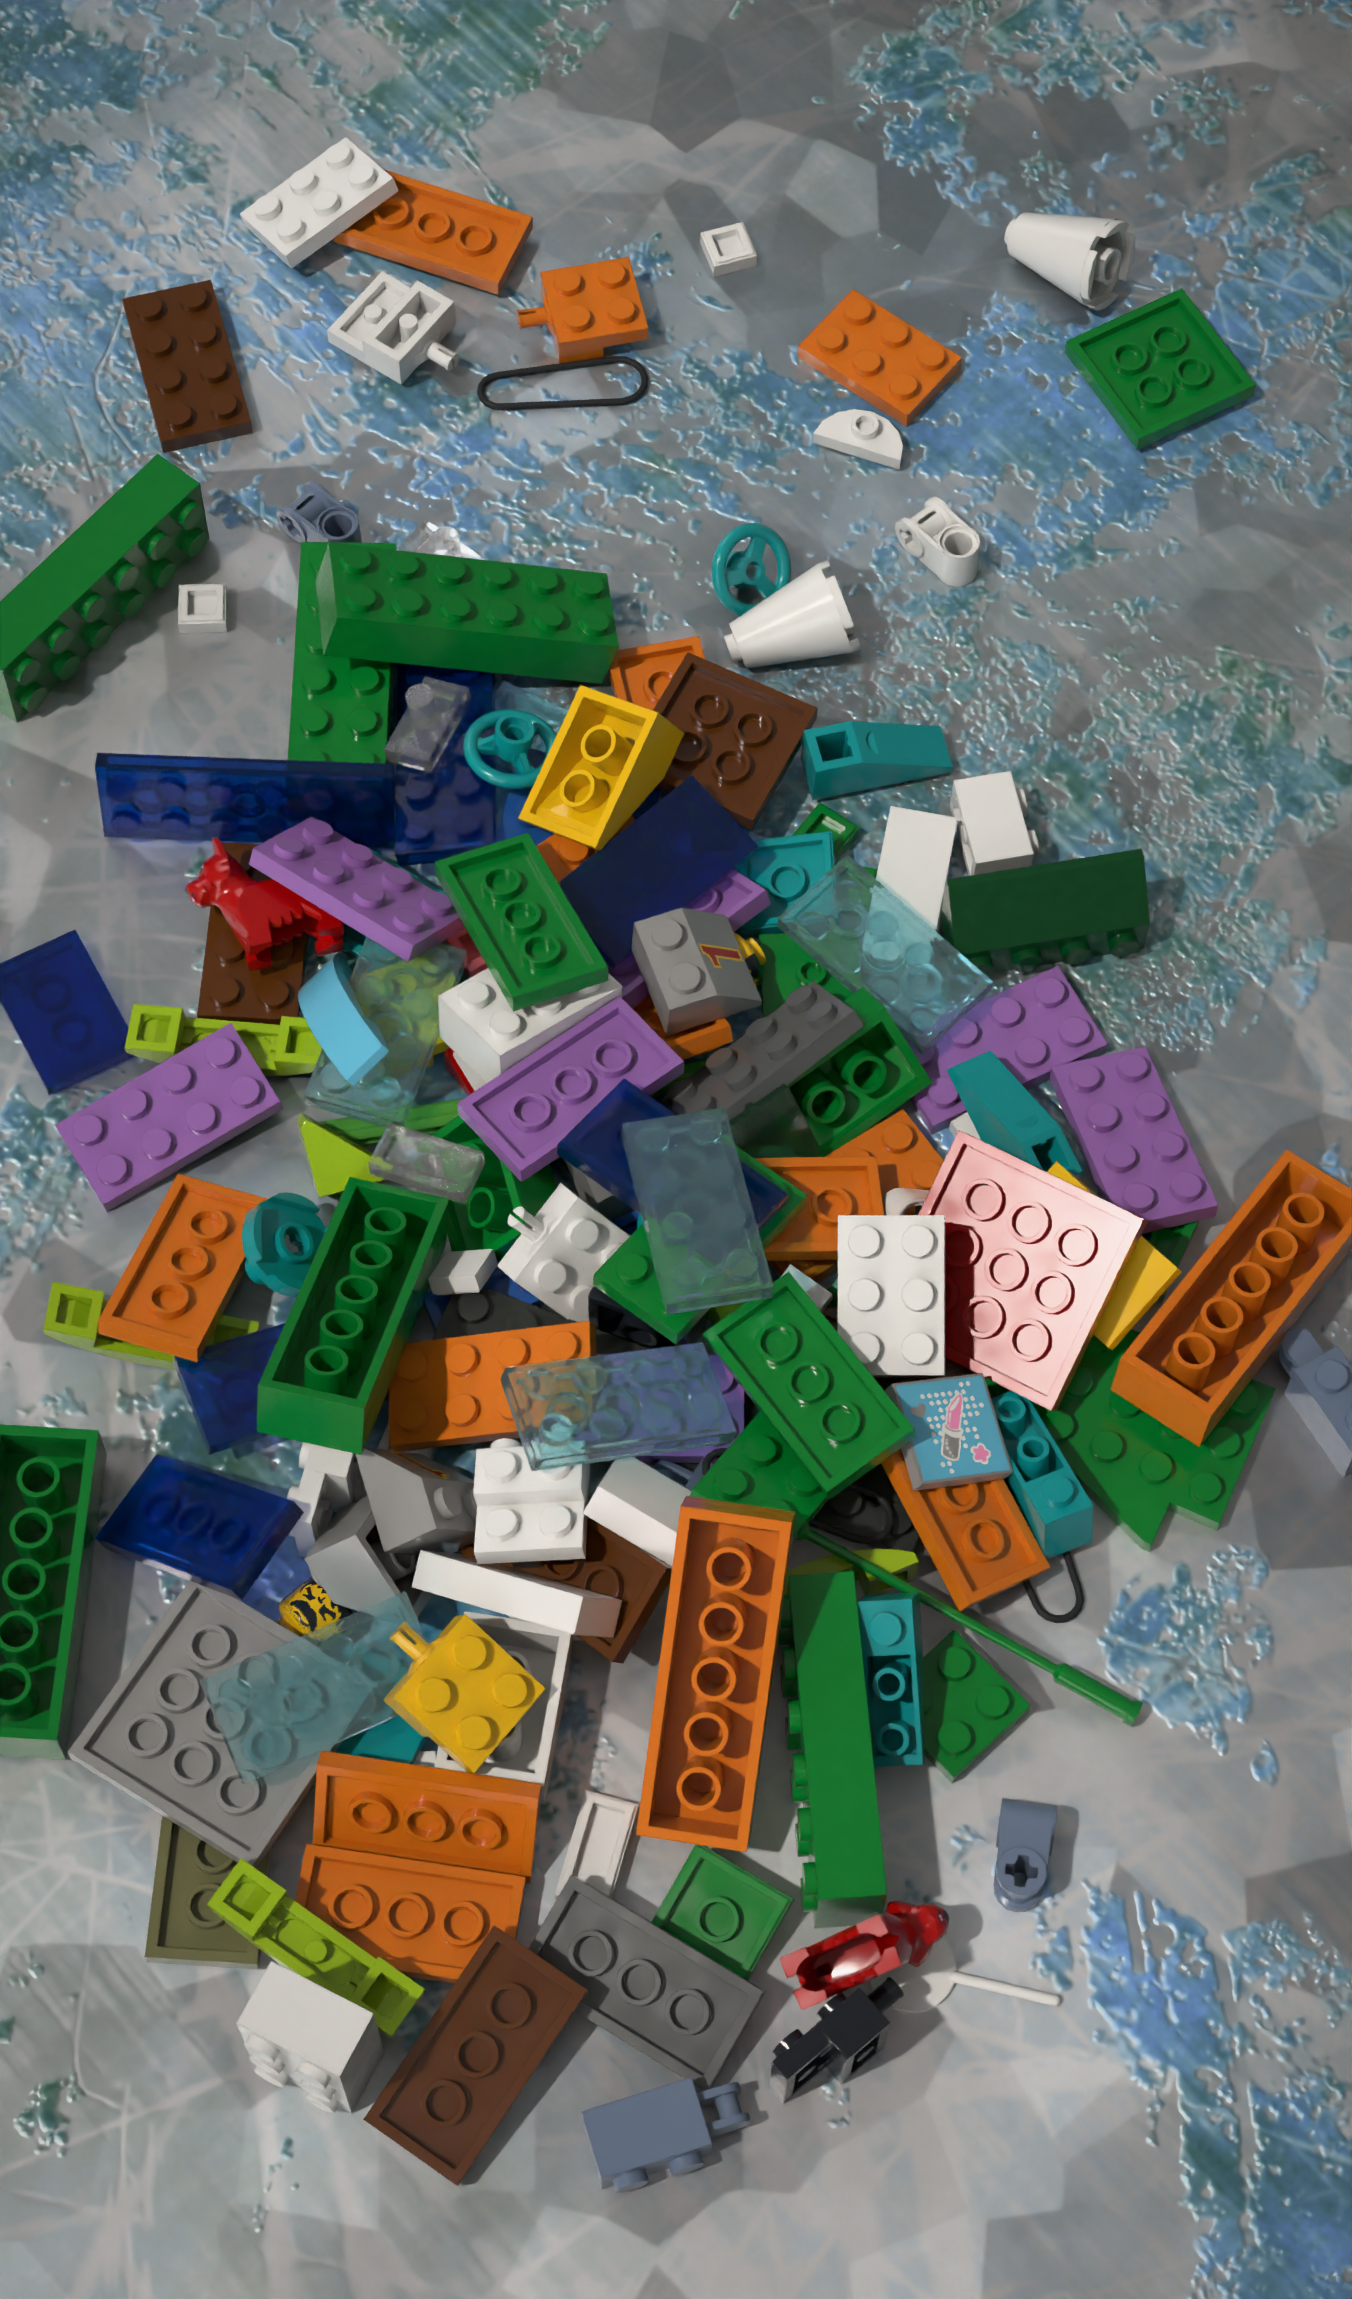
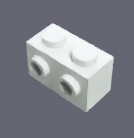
(992, 823)

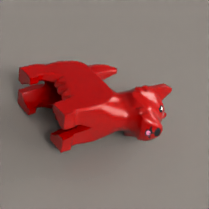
(261, 910)
(865, 1951)

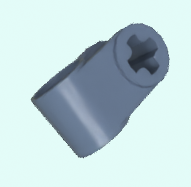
(319, 518)
(1023, 1847)

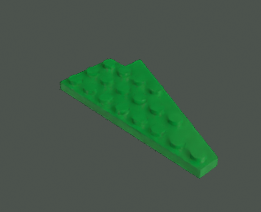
(1137, 1463)

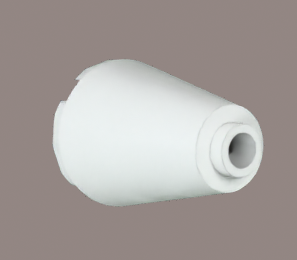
(1074, 253)
(795, 623)

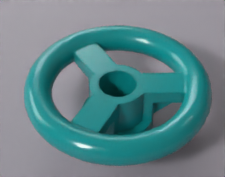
(746, 567)
(510, 742)

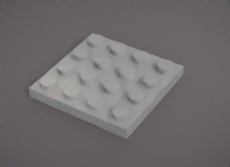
(163, 1741)

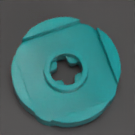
(264, 1244)

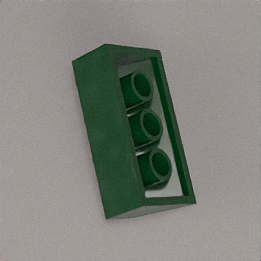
(1048, 912)

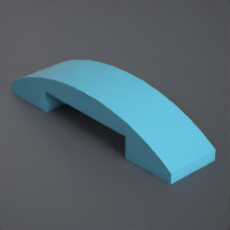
(338, 1021)

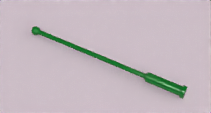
(1062, 1673)

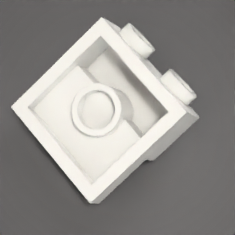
(526, 1511)

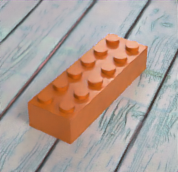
(1239, 1299)
(715, 1673)

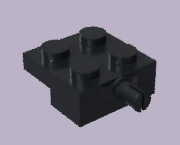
(842, 2040)

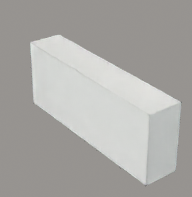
(917, 860)
(639, 1506)
(517, 1594)

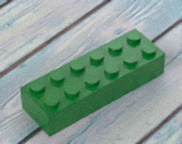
(97, 581)
(465, 613)
(336, 702)
(353, 1316)
(46, 1556)
(834, 1747)

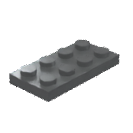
(768, 1054)
(647, 1983)

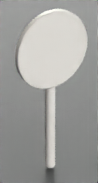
(934, 1979)

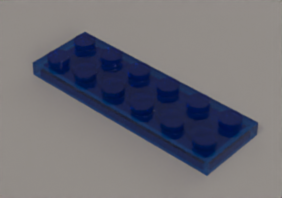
(243, 798)
(452, 806)

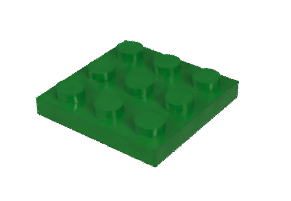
(1159, 368)

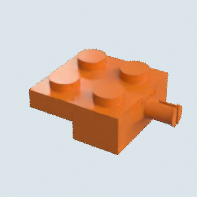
(589, 309)

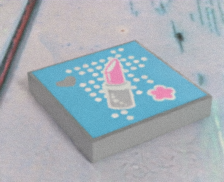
(954, 1431)

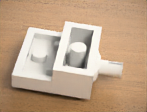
(396, 327)
(561, 1251)
(327, 1484)

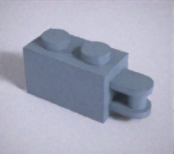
(1320, 1393)
(658, 2132)

